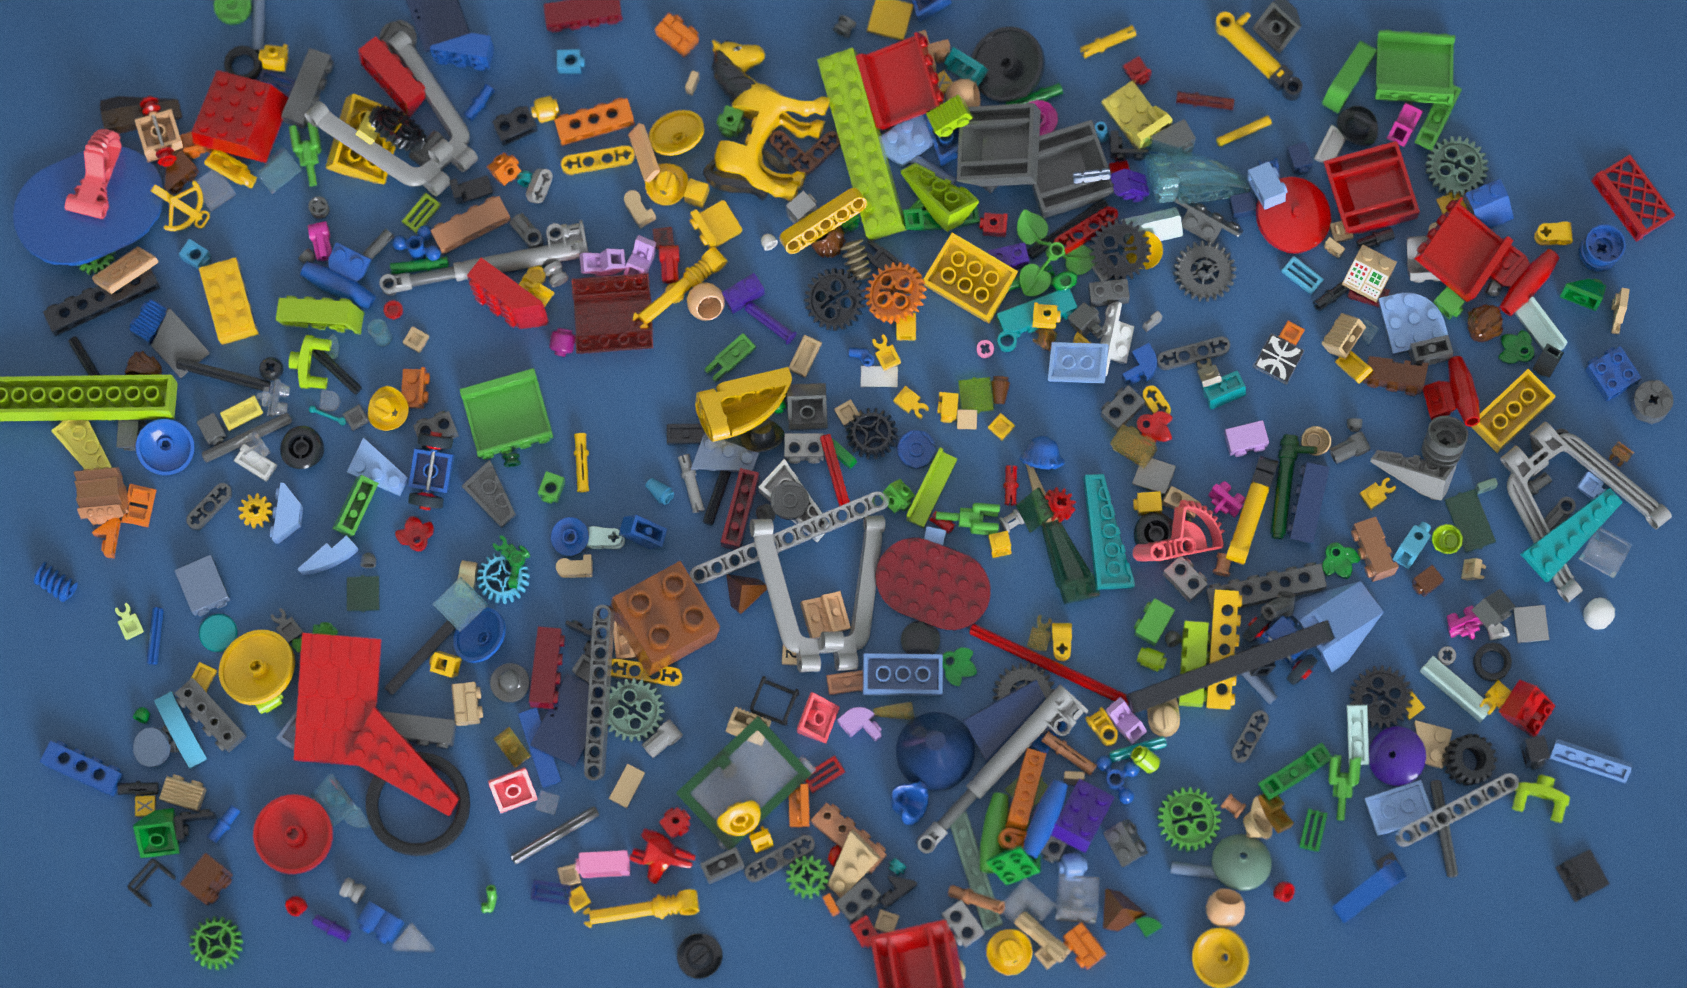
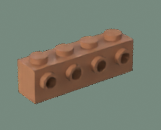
(470, 225)
(838, 828)

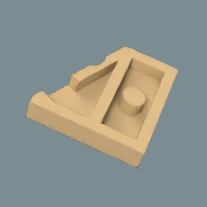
(1619, 306)
(1435, 740)

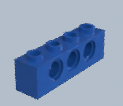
(52, 759)

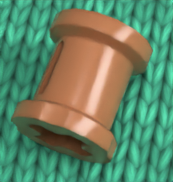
(1222, 566)
(1233, 806)

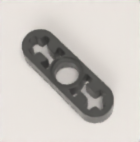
(214, 492)
(1252, 721)

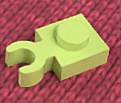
(129, 624)

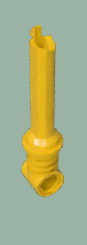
(710, 263)
(660, 906)

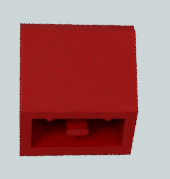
(1527, 708)

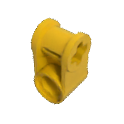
(1557, 234)
(1062, 638)
(1100, 724)

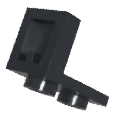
(1122, 154)
(470, 189)
(577, 626)
(182, 829)

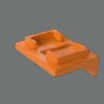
(142, 496)

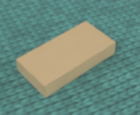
(805, 356)
(627, 786)

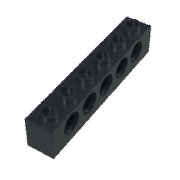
(95, 309)

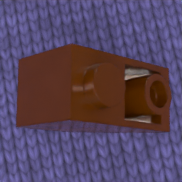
(179, 173)

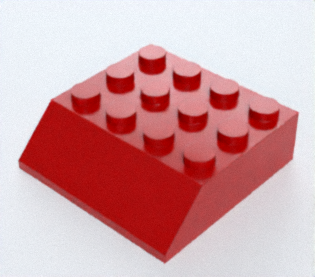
(240, 117)
(1372, 188)
(506, 297)
(917, 957)

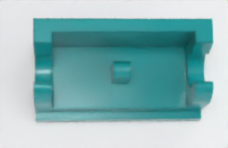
(965, 66)
(1228, 390)

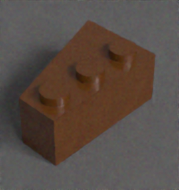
(1396, 375)

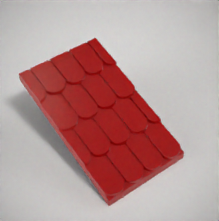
(334, 695)

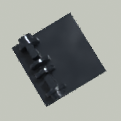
(1582, 875)

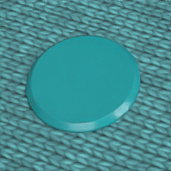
(217, 632)

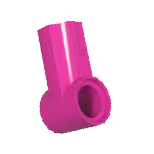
(320, 236)

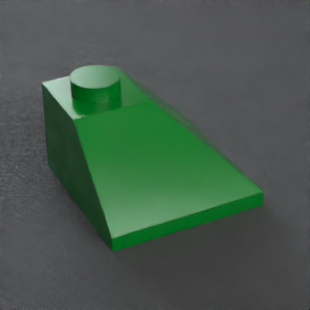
(1585, 292)
(157, 834)

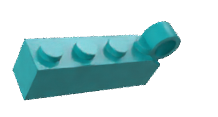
(1020, 318)

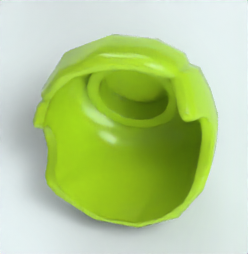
(1447, 539)

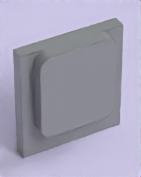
(1155, 476)
(1531, 624)

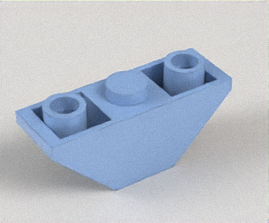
(286, 514)

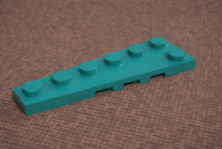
(1560, 544)
(1108, 552)

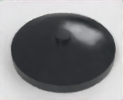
(1013, 63)

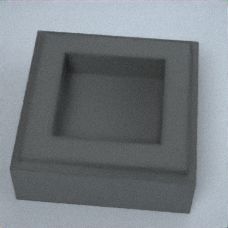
(356, 417)

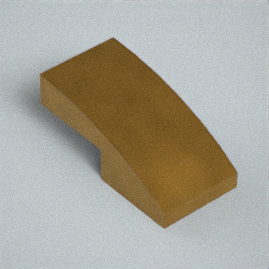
(1275, 814)

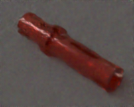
(1226, 103)

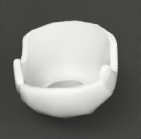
(1599, 613)

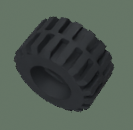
(1483, 754)

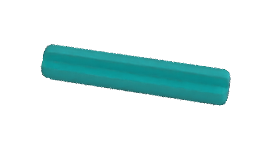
(1125, 753)

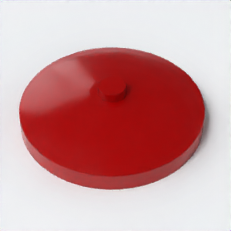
(1297, 222)
(293, 834)

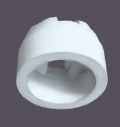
(768, 241)

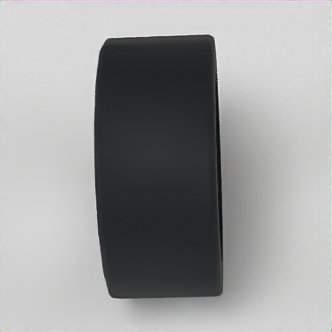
(243, 50)
(1492, 676)

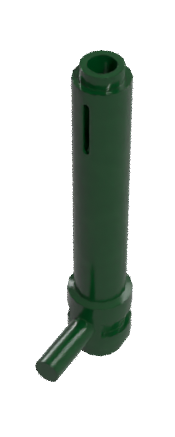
(1287, 456)

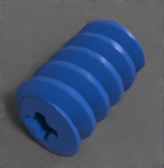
(53, 583)

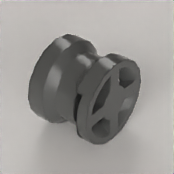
(844, 26)
(316, 204)

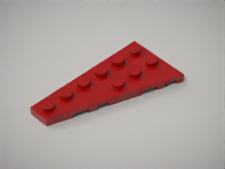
(393, 759)

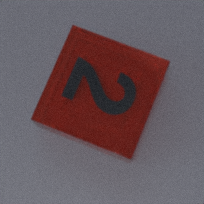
(663, 237)

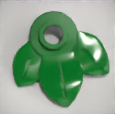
(1514, 346)
(1342, 562)
(961, 666)

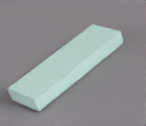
(1358, 732)

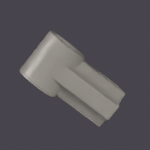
(666, 736)

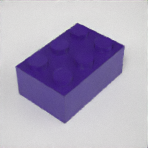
(1082, 815)

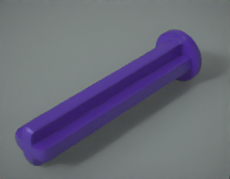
(770, 322)

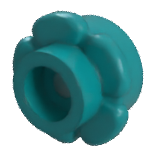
(524, 178)
(897, 866)

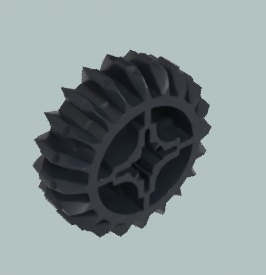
(864, 429)

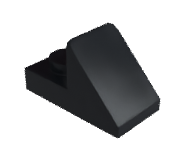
(902, 887)

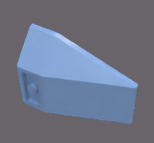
(1350, 614)

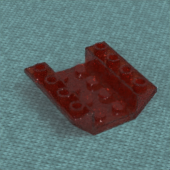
(606, 313)

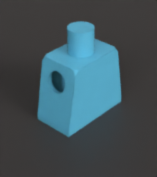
(1412, 545)

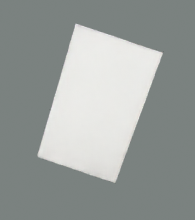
(876, 377)

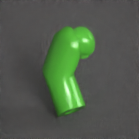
(491, 897)

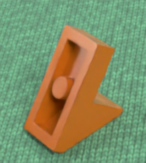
(110, 531)

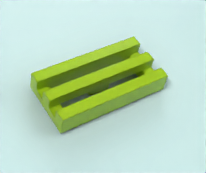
(411, 226)

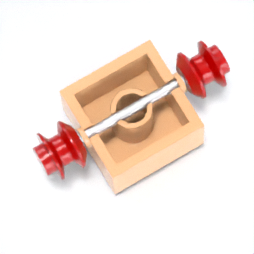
(158, 133)

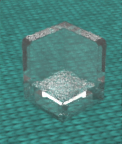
(253, 448)

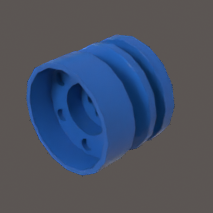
(1607, 239)

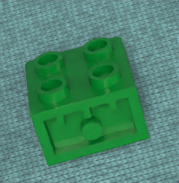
(1014, 865)

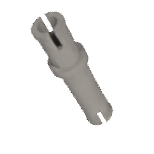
(691, 483)

